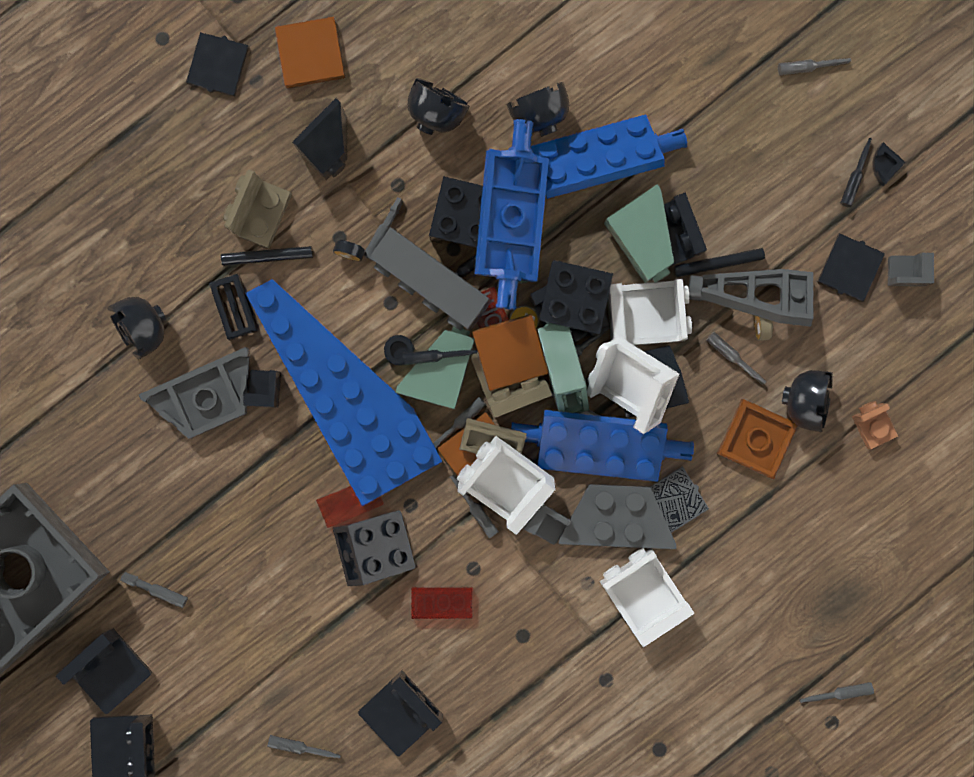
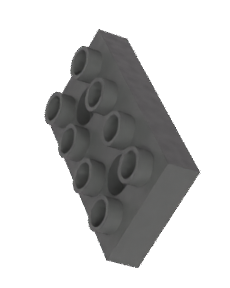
(60, 570)

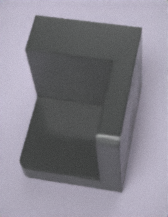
(911, 270)
(547, 524)

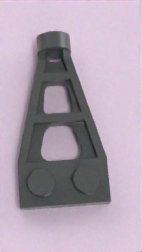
(794, 286)

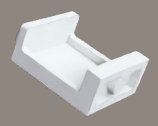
(649, 312)
(633, 381)
(506, 483)
(646, 596)

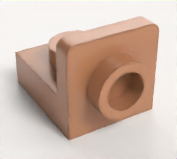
(874, 424)

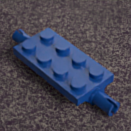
(605, 154)
(512, 215)
(602, 445)

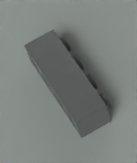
(430, 279)

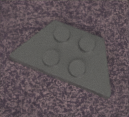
(204, 396)
(618, 519)

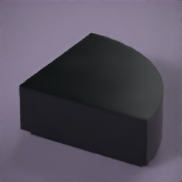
(886, 163)

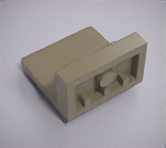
(256, 209)
(511, 396)

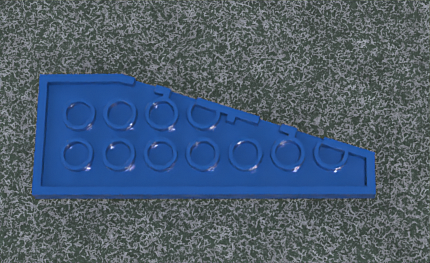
(359, 415)

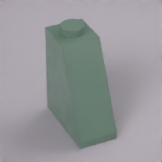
(644, 235)
(563, 368)
(440, 380)

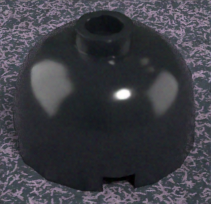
(435, 108)
(543, 108)
(138, 324)
(809, 399)

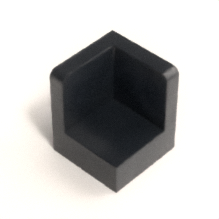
(263, 389)

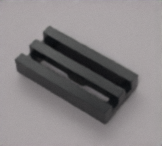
(225, 282)

